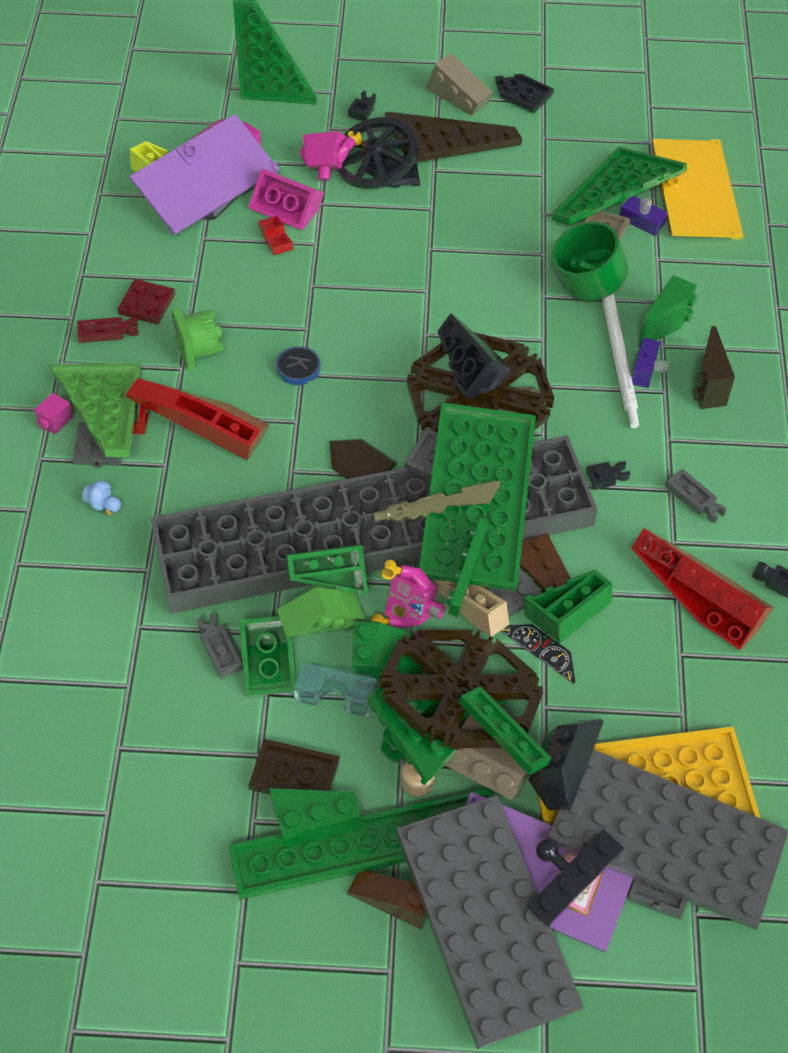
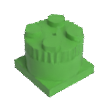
(196, 335)

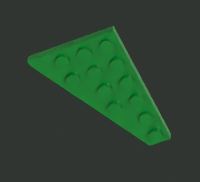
(616, 179)

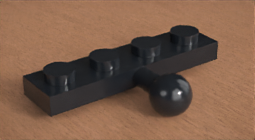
(574, 876)

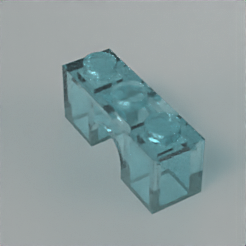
(316, 681)

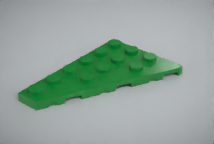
(263, 60)

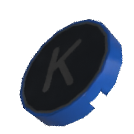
(298, 365)

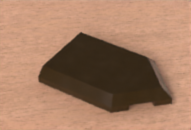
(358, 458)

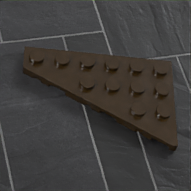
(453, 137)

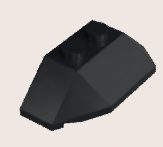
(570, 752)

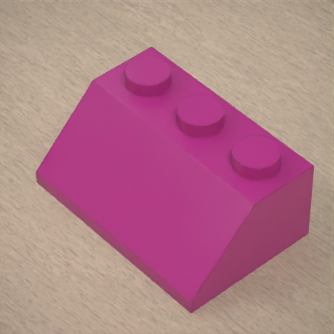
(285, 198)

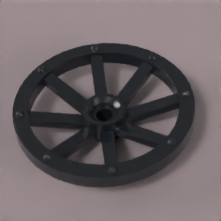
(375, 148)

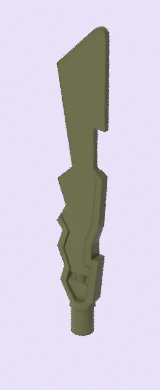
(438, 502)

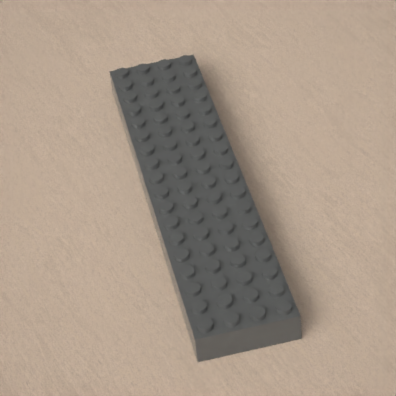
(241, 545)

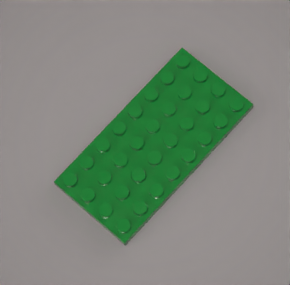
(473, 450)

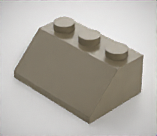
(488, 766)

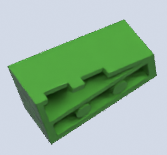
(320, 612)

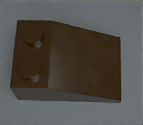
(715, 375)

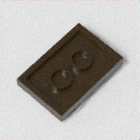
(292, 768)

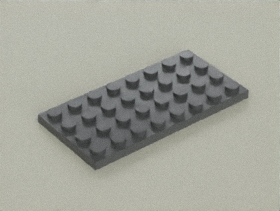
(675, 838)
(477, 905)

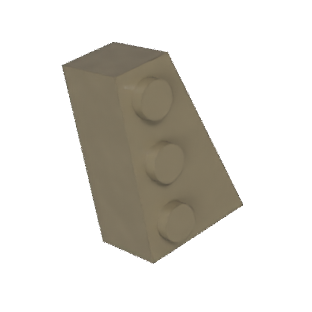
(458, 85)

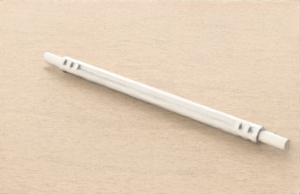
(621, 360)

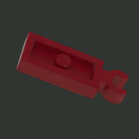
(106, 329)

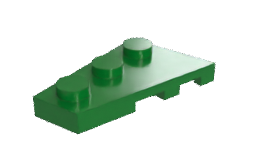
(312, 810)

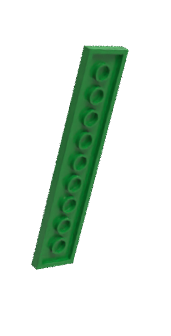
(365, 845)

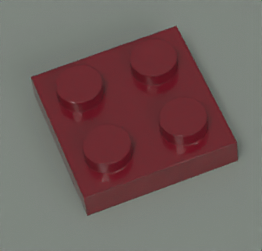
(146, 301)

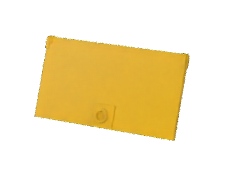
(702, 197)

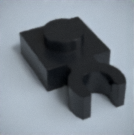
(362, 107)
(604, 475)

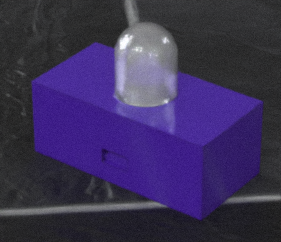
(644, 214)
(648, 363)

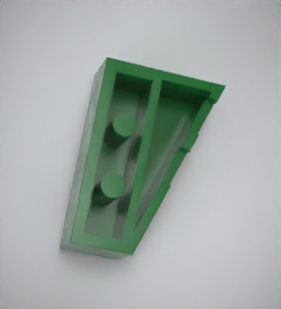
(329, 567)
(569, 606)

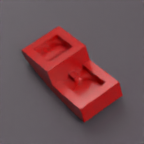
(275, 235)

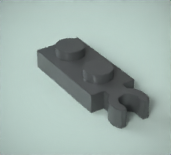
(695, 495)
(219, 648)

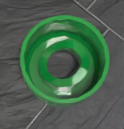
(590, 261)

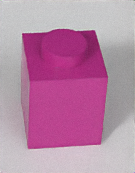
(53, 413)

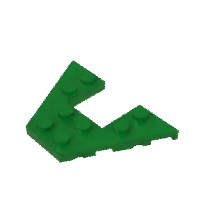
(423, 755)

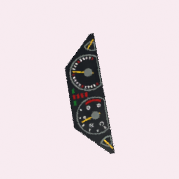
(543, 648)

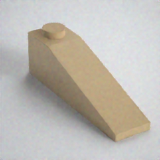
(479, 607)

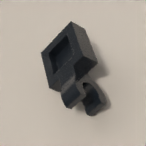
(776, 578)

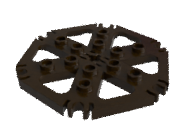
(503, 397)
(443, 681)

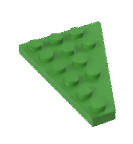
(100, 401)

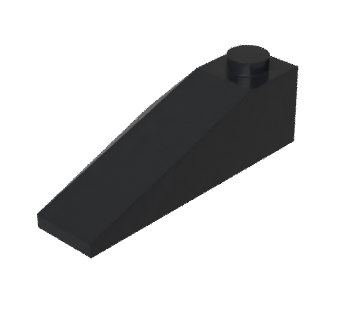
(472, 360)

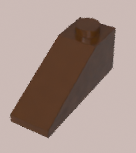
(391, 896)

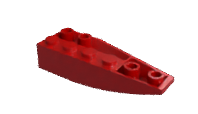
(201, 415)
(703, 591)

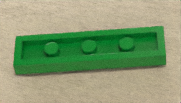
(463, 576)
(504, 730)

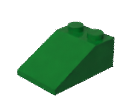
(669, 309)
(373, 647)
(267, 656)

